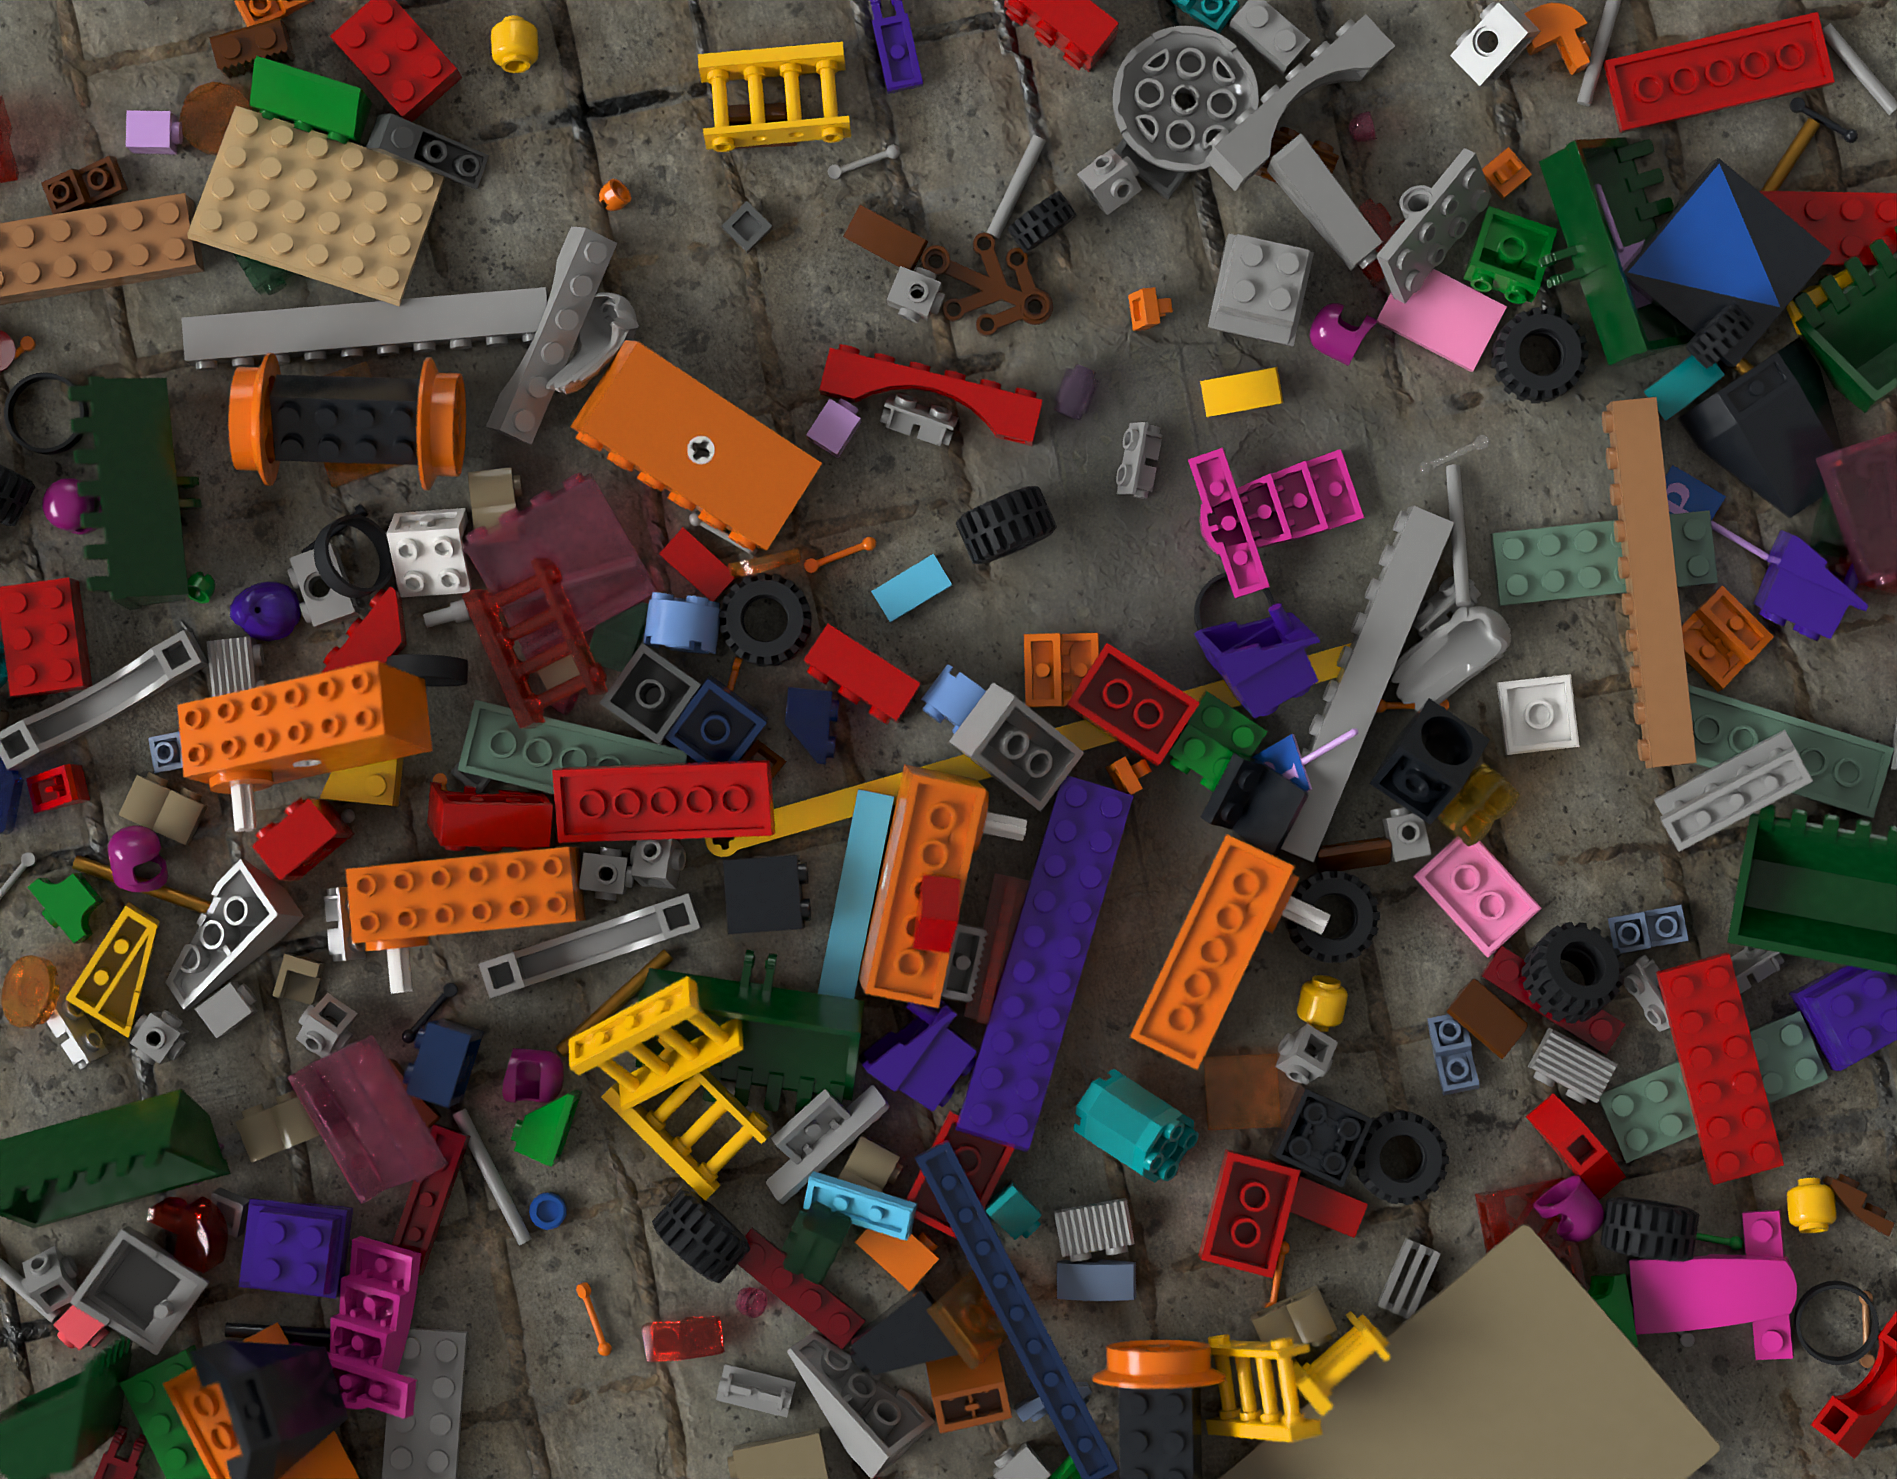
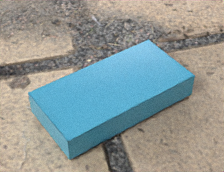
(911, 588)

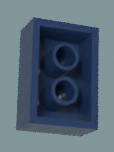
(443, 1062)

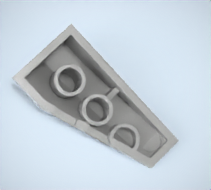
(240, 925)
(863, 1411)

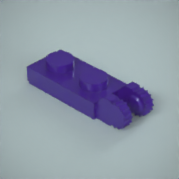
(896, 48)

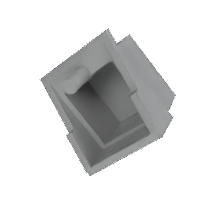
(1260, 289)
(139, 1290)

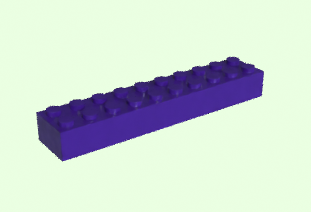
(1044, 963)

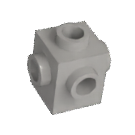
(1110, 181)
(919, 281)
(657, 862)
(593, 869)
(326, 1026)
(171, 1035)
(1306, 1054)
(50, 1279)

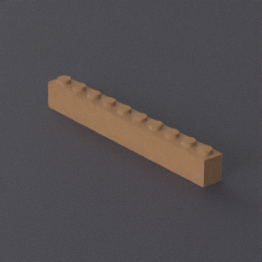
(1650, 583)

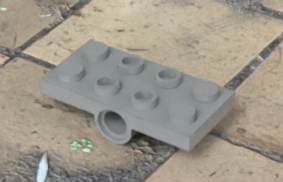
(1433, 224)

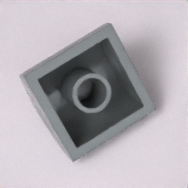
(650, 694)

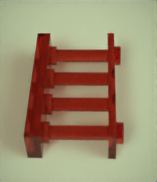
(499, 644)

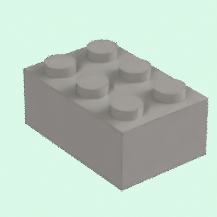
(1016, 746)

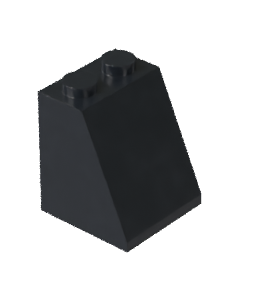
(901, 1336)

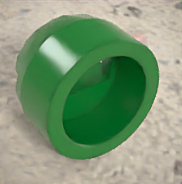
(200, 587)

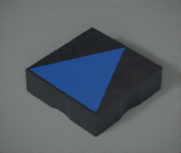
(1721, 249)

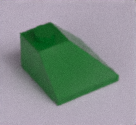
(546, 1129)

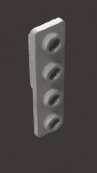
(819, 1136)

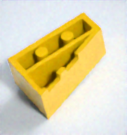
(368, 784)
(117, 971)

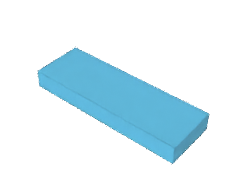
(864, 1206)

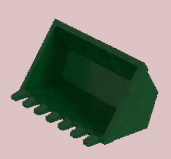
(1571, 178)
(1857, 329)
(135, 490)
(1818, 891)
(788, 1035)
(107, 1159)
(65, 1421)

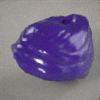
(276, 610)

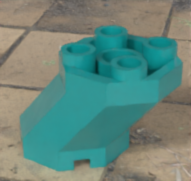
(1135, 1126)

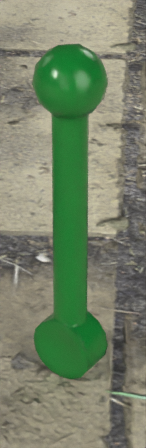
(1734, 1242)

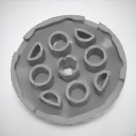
(1176, 63)

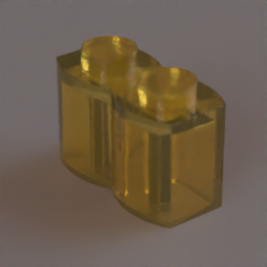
(1476, 806)

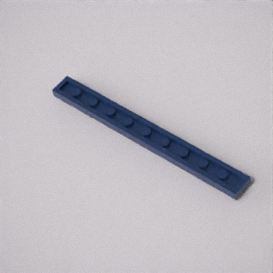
(1016, 1312)

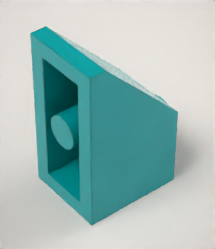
(1014, 1211)

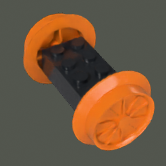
(347, 420)
(1159, 1405)

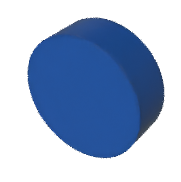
(548, 1210)

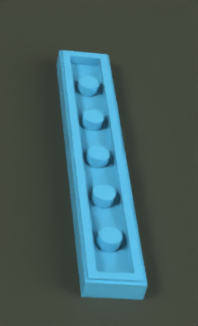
(855, 894)

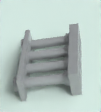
(1732, 790)

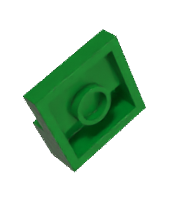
(1508, 255)
(1212, 738)

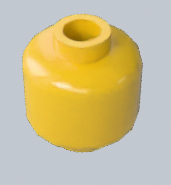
(514, 44)
(1322, 1002)
(1811, 1206)

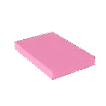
(1445, 319)
(1477, 894)

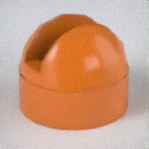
(615, 195)

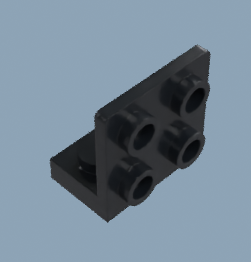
(1255, 803)

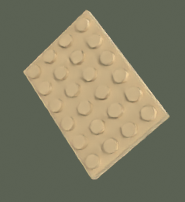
(316, 206)

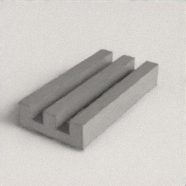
(1421, 1285)

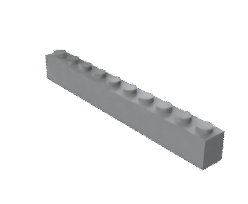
(363, 327)
(1367, 668)

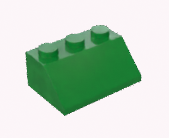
(309, 101)

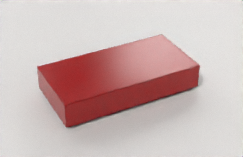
(697, 565)
(1327, 1207)

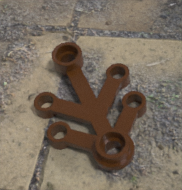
(992, 287)

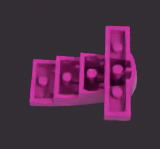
(1269, 510)
(1723, 1289)
(374, 1328)

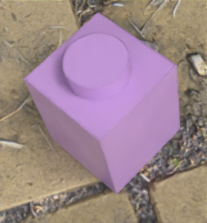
(153, 132)
(834, 426)

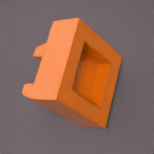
(1505, 173)
(1147, 309)
(1126, 776)

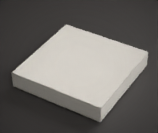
(1538, 714)

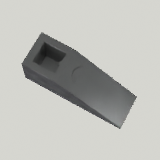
(427, 150)

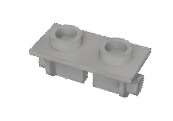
(907, 412)
(1140, 443)
(1433, 611)
(340, 938)
(1757, 962)
(1642, 983)
(84, 1042)
(755, 1390)

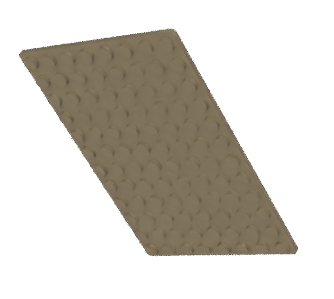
(1499, 1382)

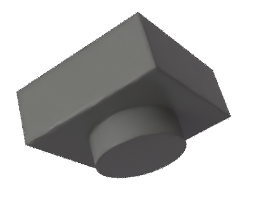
(747, 227)
(233, 1209)

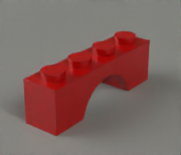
(1856, 1416)

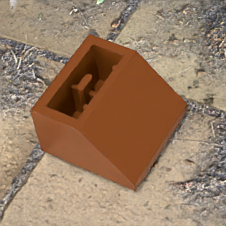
(968, 1396)

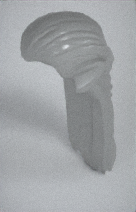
(601, 336)
(1451, 655)

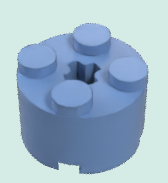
(682, 623)
(951, 697)

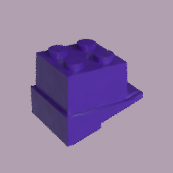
(1803, 590)
(1262, 659)
(1849, 1013)
(922, 1056)
(295, 1247)

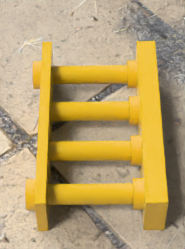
(770, 62)
(651, 1018)
(677, 1150)
(1338, 1361)
(1251, 1421)

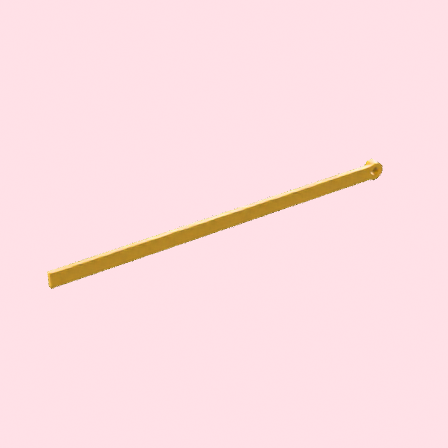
(841, 803)

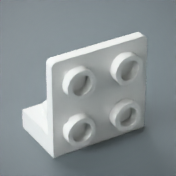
(429, 552)

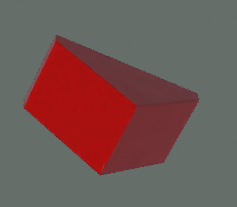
(58, 788)
(936, 913)

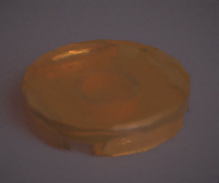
(208, 113)
(764, 562)
(30, 992)

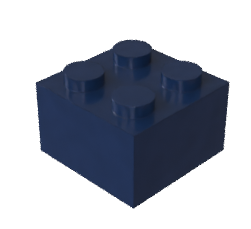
(716, 724)

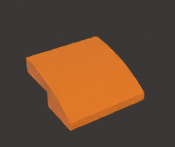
(1722, 638)
(1056, 666)

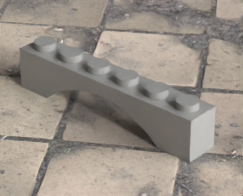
(1349, 58)
(575, 284)
(119, 692)
(590, 945)

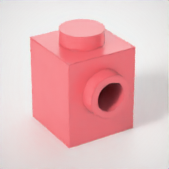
(80, 1329)

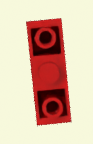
(373, 637)
(1576, 1145)

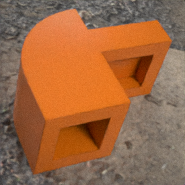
(1560, 27)

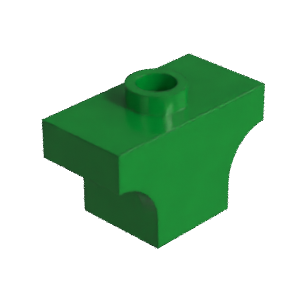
(68, 904)
(1613, 1297)

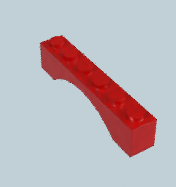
(858, 377)

